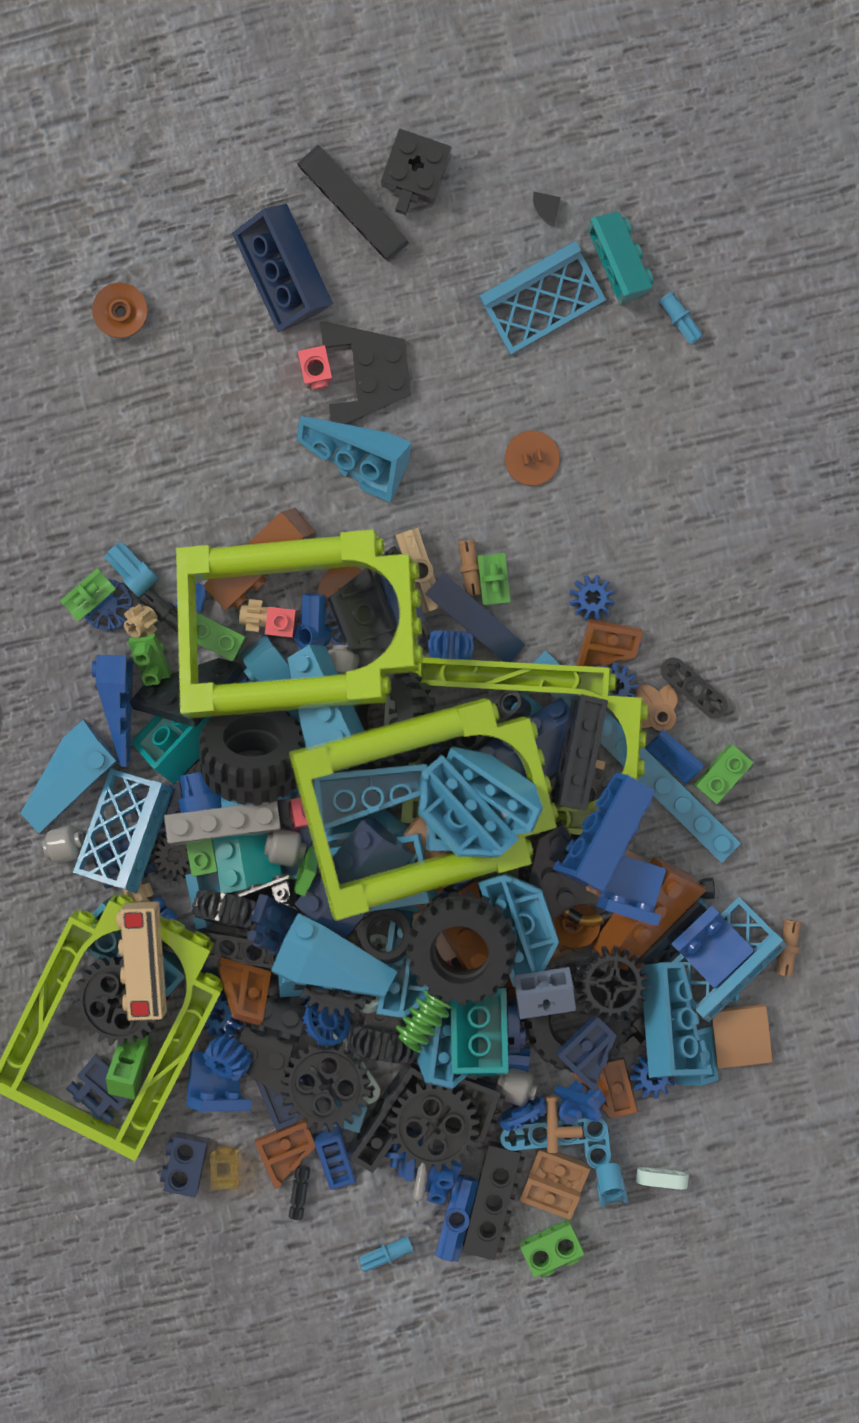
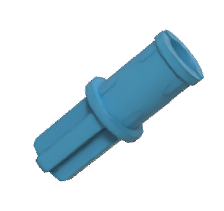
(680, 317)
(385, 1254)

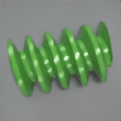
(422, 1021)

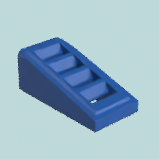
(328, 1142)

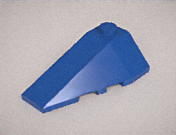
(115, 687)

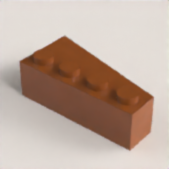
(284, 527)
(676, 895)

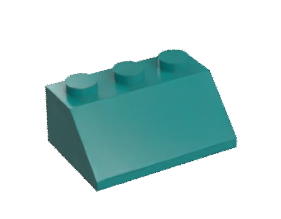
(620, 256)
(169, 746)
(243, 863)
(480, 1036)

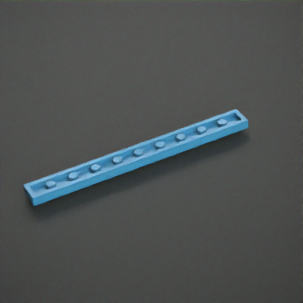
(666, 787)

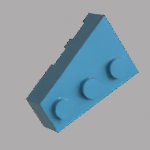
(266, 664)

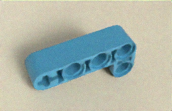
(590, 1140)

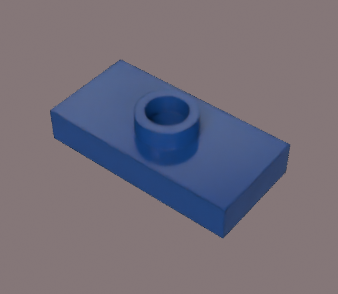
(674, 756)

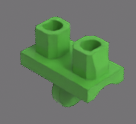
(494, 579)
(88, 595)
(150, 659)

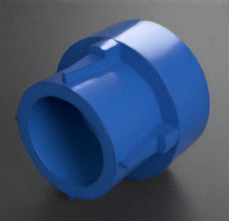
(196, 794)

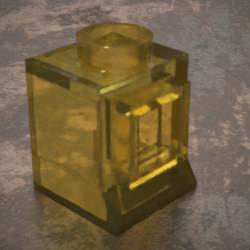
(225, 1155)

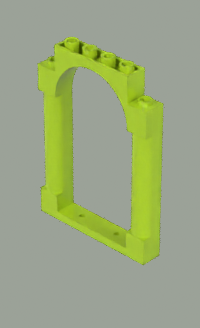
(543, 678)
(353, 688)
(462, 720)
(199, 1001)

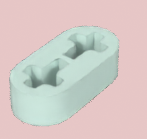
(662, 1178)

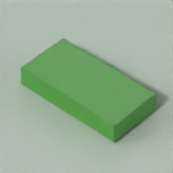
(306, 871)

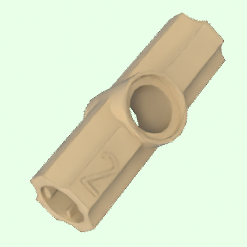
(412, 544)

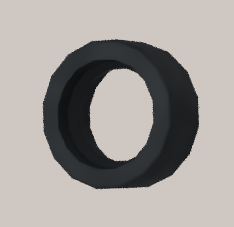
(375, 917)

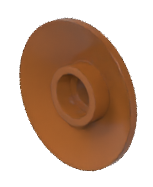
(110, 300)
(582, 936)

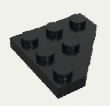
(164, 698)
(558, 890)

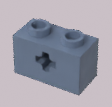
(544, 993)

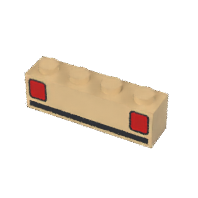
(142, 960)

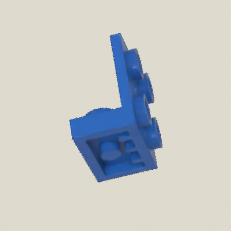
(634, 890)
(713, 947)
(211, 1093)

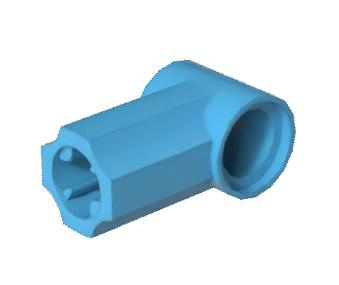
(135, 573)

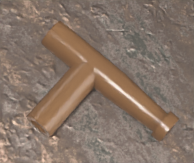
(555, 1132)

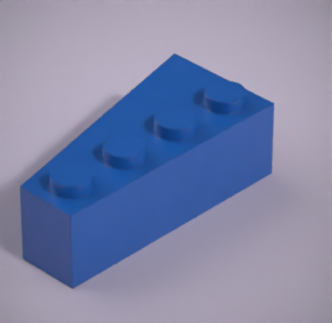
(606, 833)

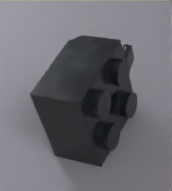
(426, 181)

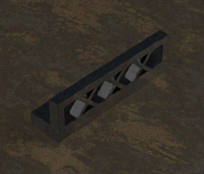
(579, 752)
(664, 943)

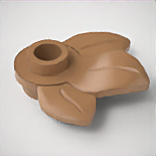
(658, 703)

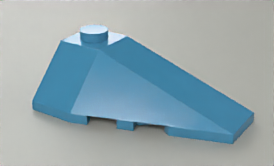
(365, 454)
(71, 771)
(325, 959)

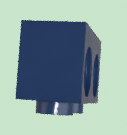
(190, 1165)

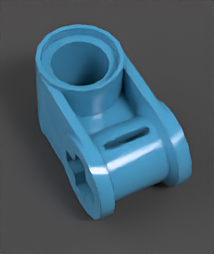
(610, 1184)

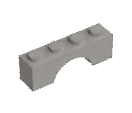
(221, 822)

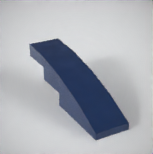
(475, 619)

